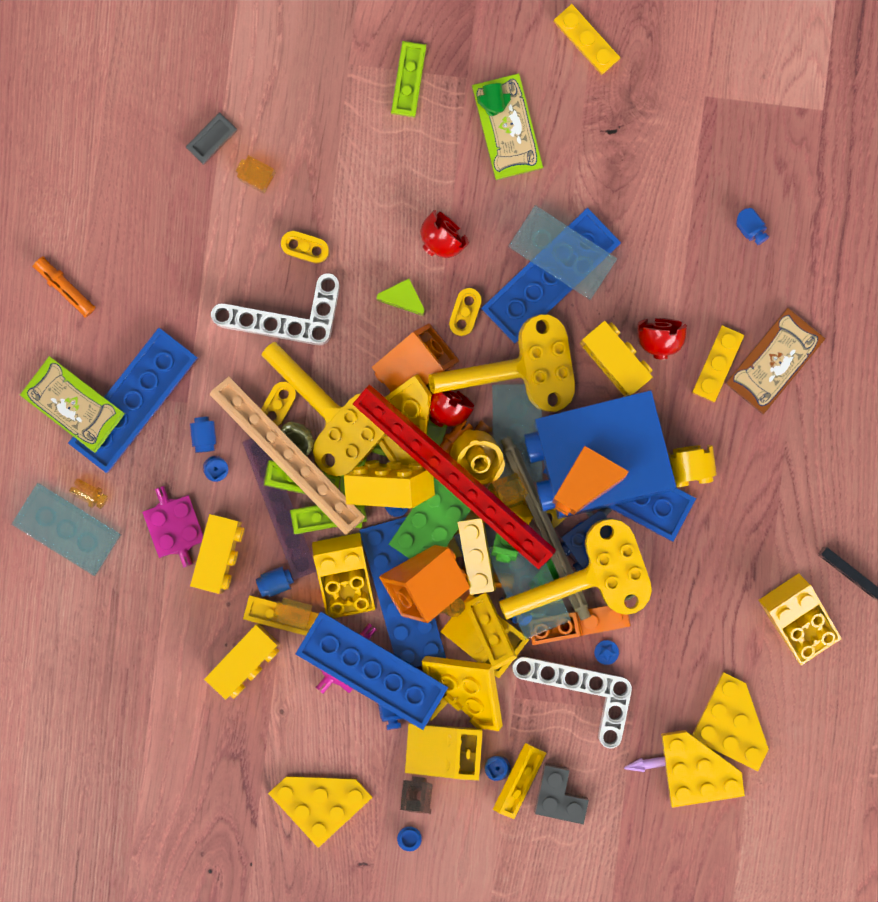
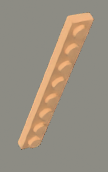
(287, 455)

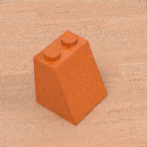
(418, 354)
(587, 481)
(425, 583)

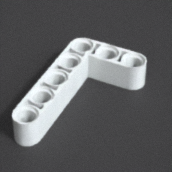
(285, 321)
(582, 685)

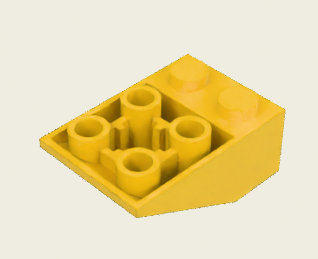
(343, 575)
(800, 618)
(463, 634)
(444, 751)

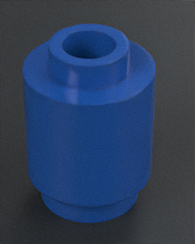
(203, 435)
(274, 582)

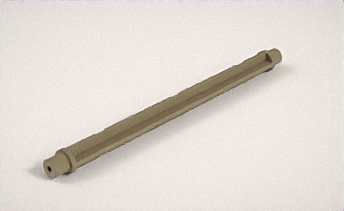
(543, 523)

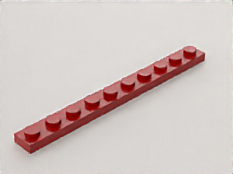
(454, 477)

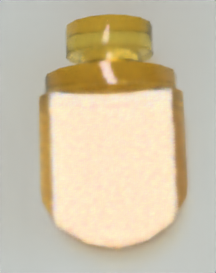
(96, 497)
(455, 608)

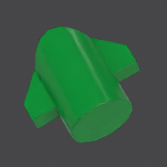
(493, 99)

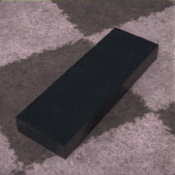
(849, 572)

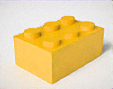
(616, 359)
(388, 485)
(217, 554)
(243, 662)

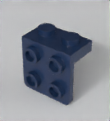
(574, 540)

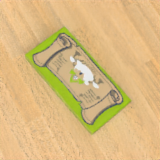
(509, 133)
(72, 404)

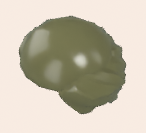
(299, 436)

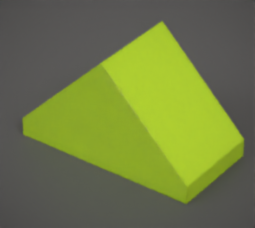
(403, 297)

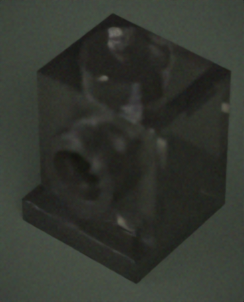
(409, 795)

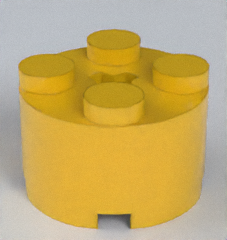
(479, 455)
(693, 464)

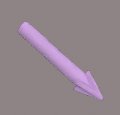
(641, 765)

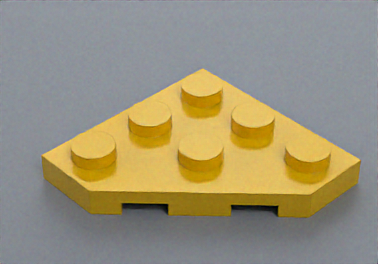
(414, 402)
(469, 688)
(732, 724)
(697, 772)
(320, 803)

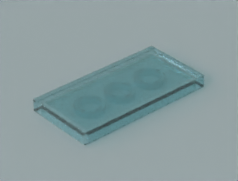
(562, 252)
(514, 417)
(66, 529)
(523, 576)

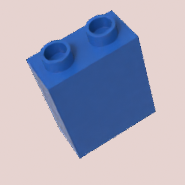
(619, 430)

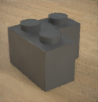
(553, 800)

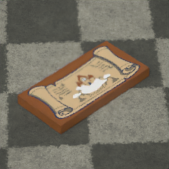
(775, 361)

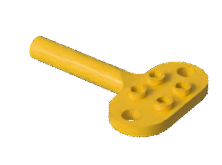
(542, 364)
(347, 431)
(613, 568)

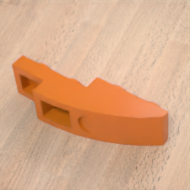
(601, 620)

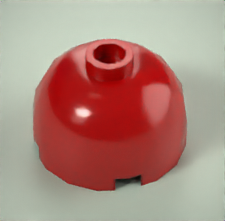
(441, 236)
(662, 337)
(450, 408)

